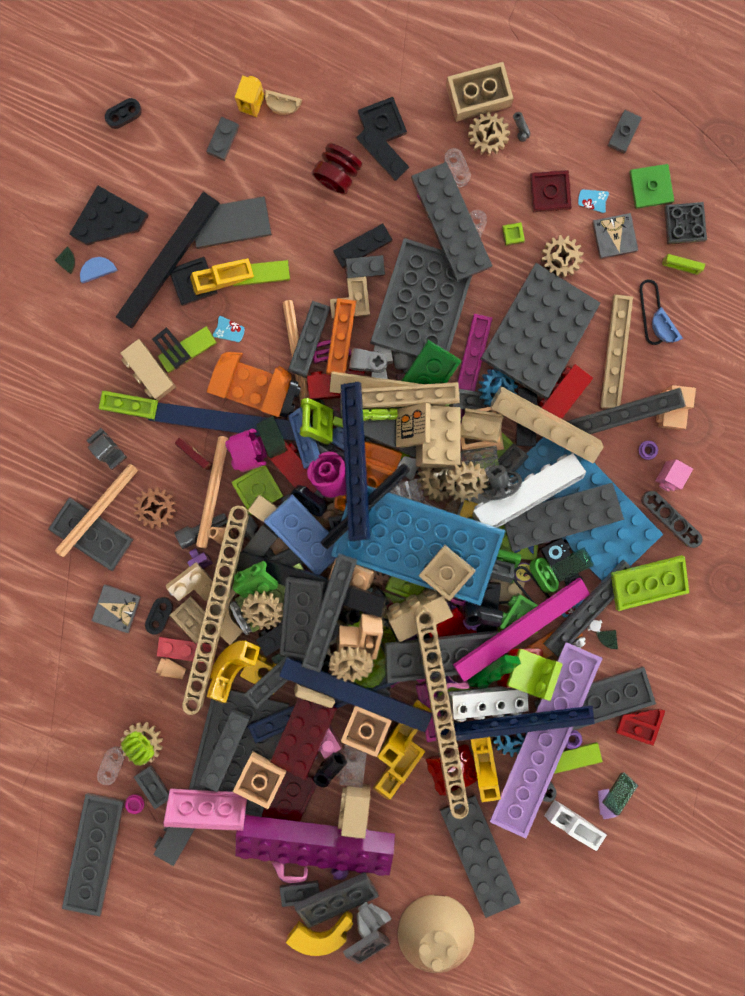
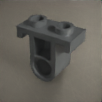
(105, 449)

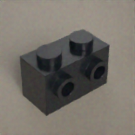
(270, 639)

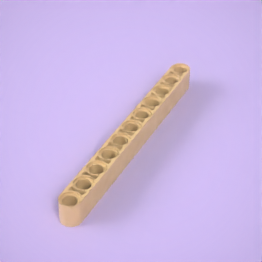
(216, 619)
(445, 721)

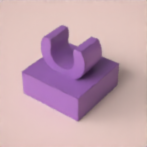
(201, 558)

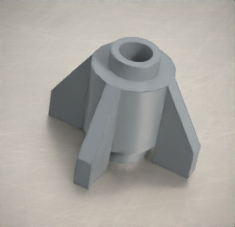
(370, 918)

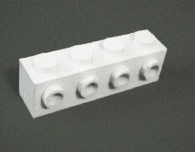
(487, 702)

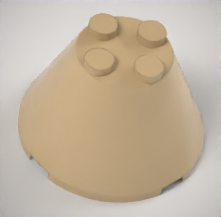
(435, 933)

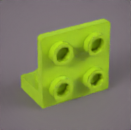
(535, 675)

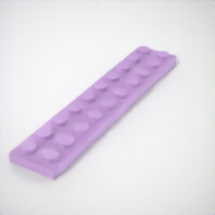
(544, 748)

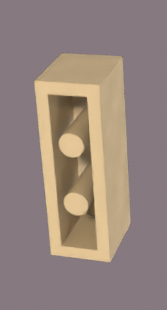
(147, 370)

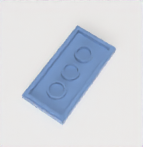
(301, 534)

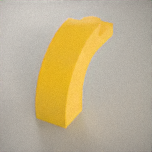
(228, 665)
(398, 740)
(485, 769)
(320, 943)

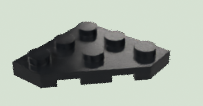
(107, 218)

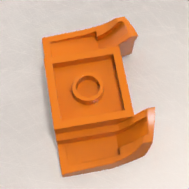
(249, 384)
(379, 466)

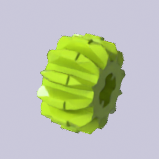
(137, 748)

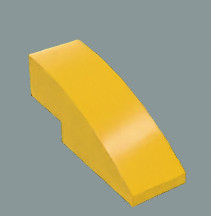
(221, 276)
(393, 778)

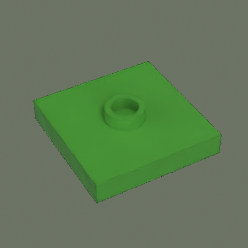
(651, 186)

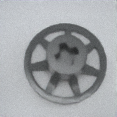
(500, 480)

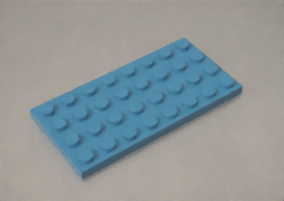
(410, 534)
(607, 543)

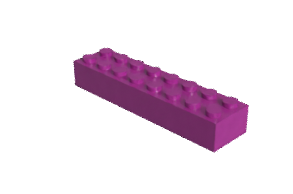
(314, 845)

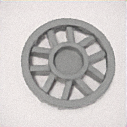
(238, 616)

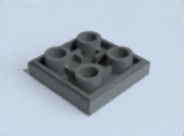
(685, 223)

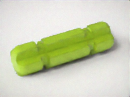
(380, 414)

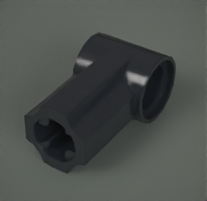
(477, 614)
(349, 615)
(329, 769)

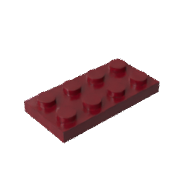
(303, 737)

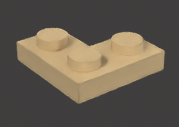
(358, 292)
(191, 579)

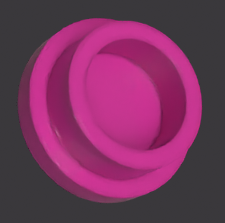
(134, 804)

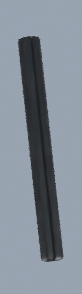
(373, 498)

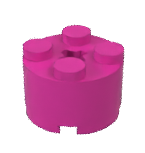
(246, 451)
(328, 474)

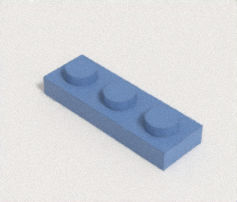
(306, 445)

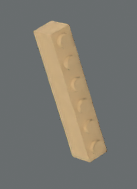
(546, 424)

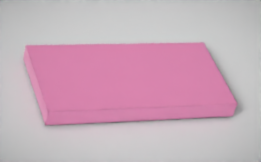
(205, 810)

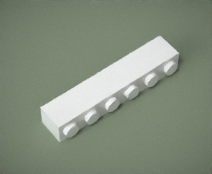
(532, 491)

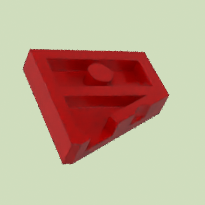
(641, 725)

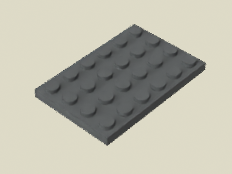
(420, 301)
(540, 331)
(214, 725)

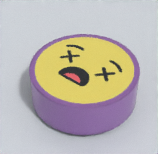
(521, 574)

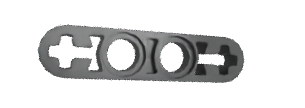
(671, 519)

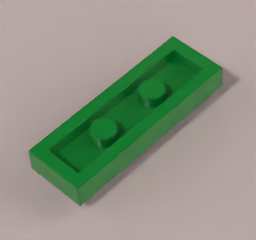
(494, 671)

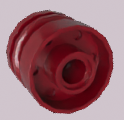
(337, 168)

